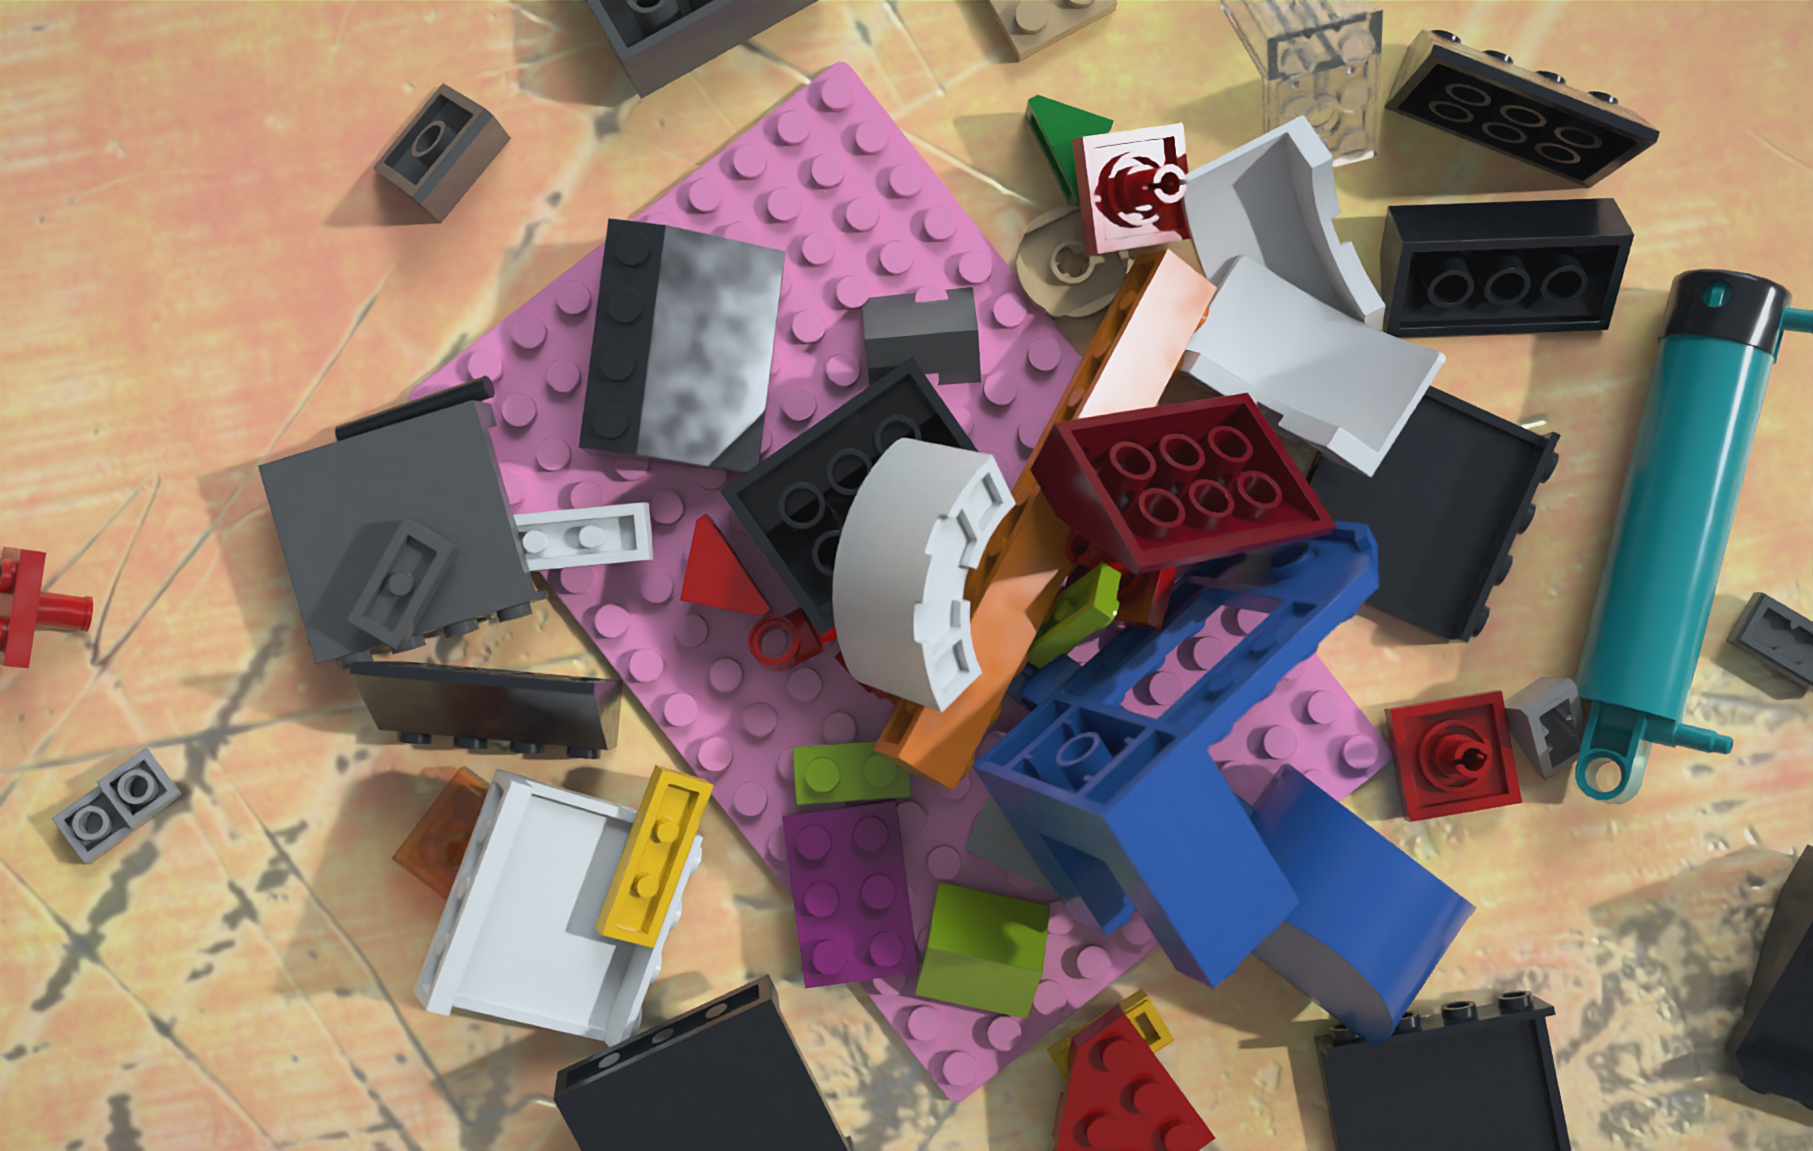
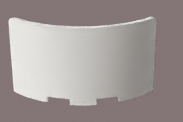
(1277, 208)
(1308, 366)
(906, 568)

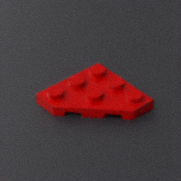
(1122, 1095)

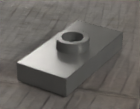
(1776, 637)

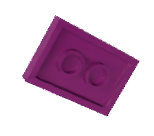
(850, 893)

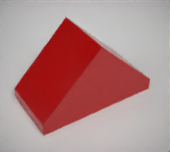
(718, 576)

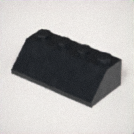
(1502, 267)

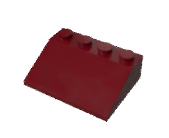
(1178, 483)

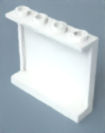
(526, 913)

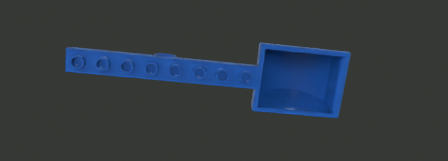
(1366, 911)

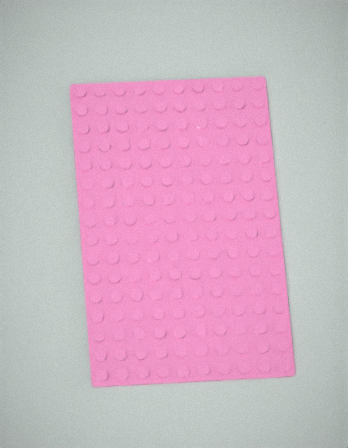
(856, 222)

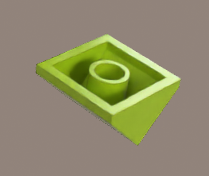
(984, 950)

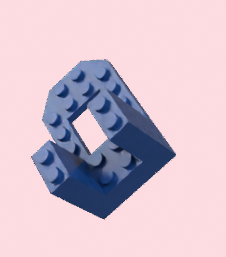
(1132, 804)

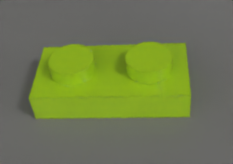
(1078, 612)
(846, 774)

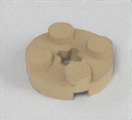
(1059, 293)

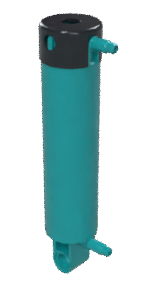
(1677, 520)

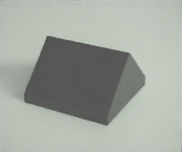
(443, 151)
(935, 333)

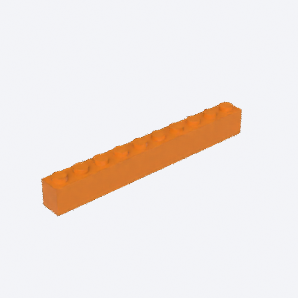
(1025, 557)

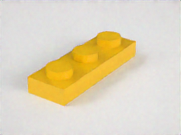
(654, 857)

